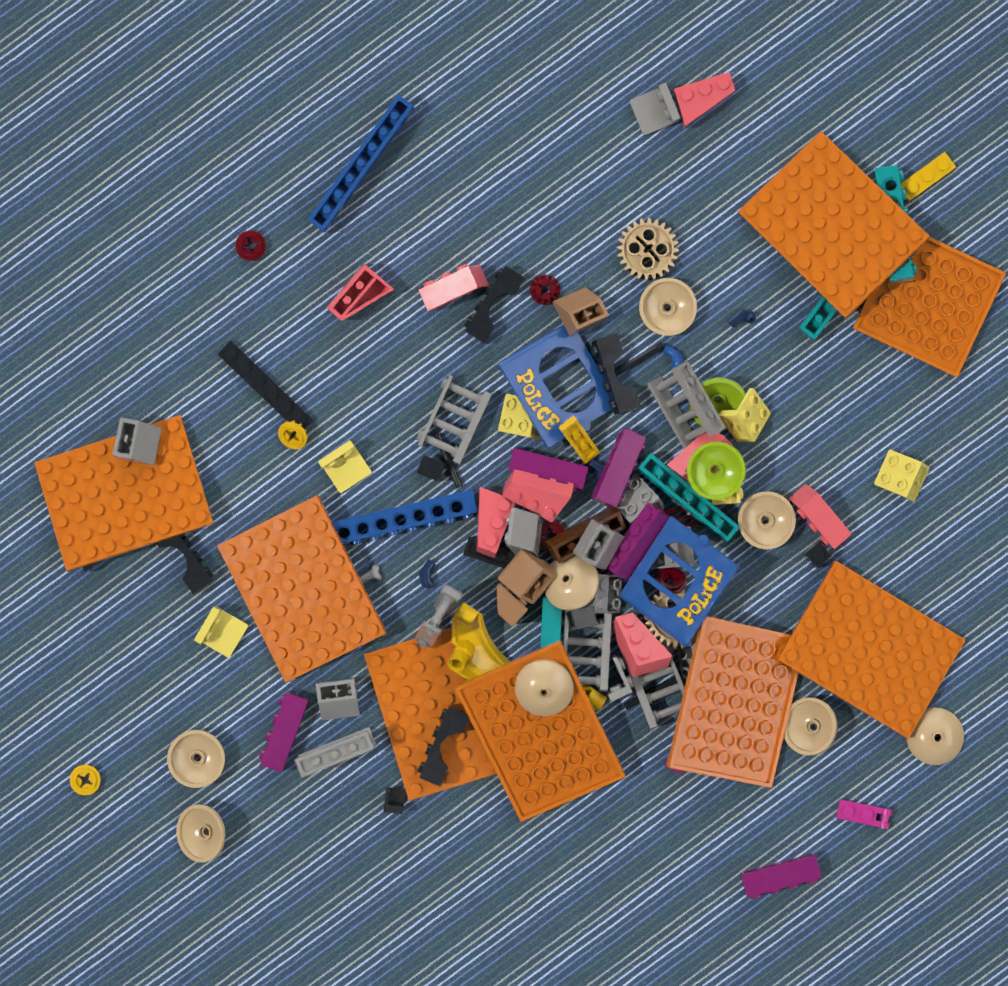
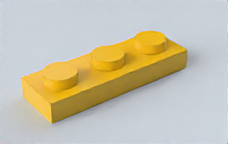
(927, 176)
(579, 439)

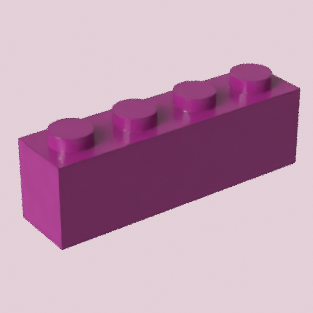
(549, 468)
(618, 468)
(638, 540)
(284, 731)
(780, 875)

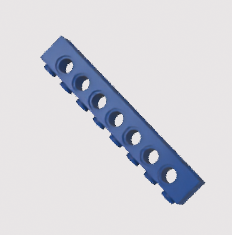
(361, 163)
(465, 498)

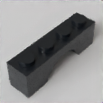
(507, 283)
(621, 397)
(196, 575)
(434, 768)

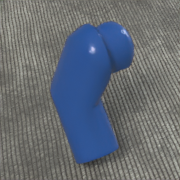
(675, 355)

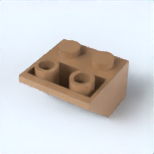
(580, 310)
(527, 576)
(509, 606)

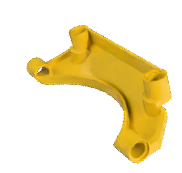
(478, 654)

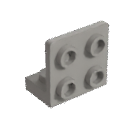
(655, 110)
(636, 497)
(617, 690)

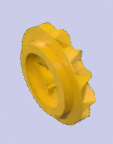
(285, 432)
(76, 781)

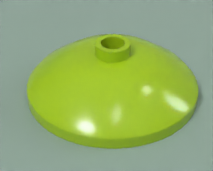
(729, 391)
(716, 484)

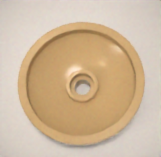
(680, 299)
(780, 520)
(579, 589)
(548, 676)
(799, 727)
(922, 740)
(185, 767)
(194, 835)

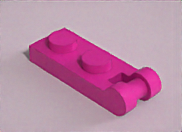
(863, 813)

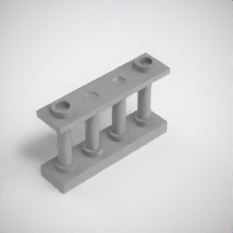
(698, 399)
(464, 434)
(444, 605)
(602, 643)
(646, 698)
(335, 752)

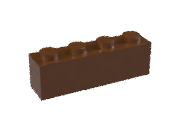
(563, 544)

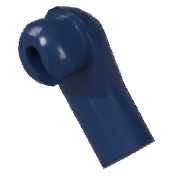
(743, 316)
(597, 466)
(424, 574)

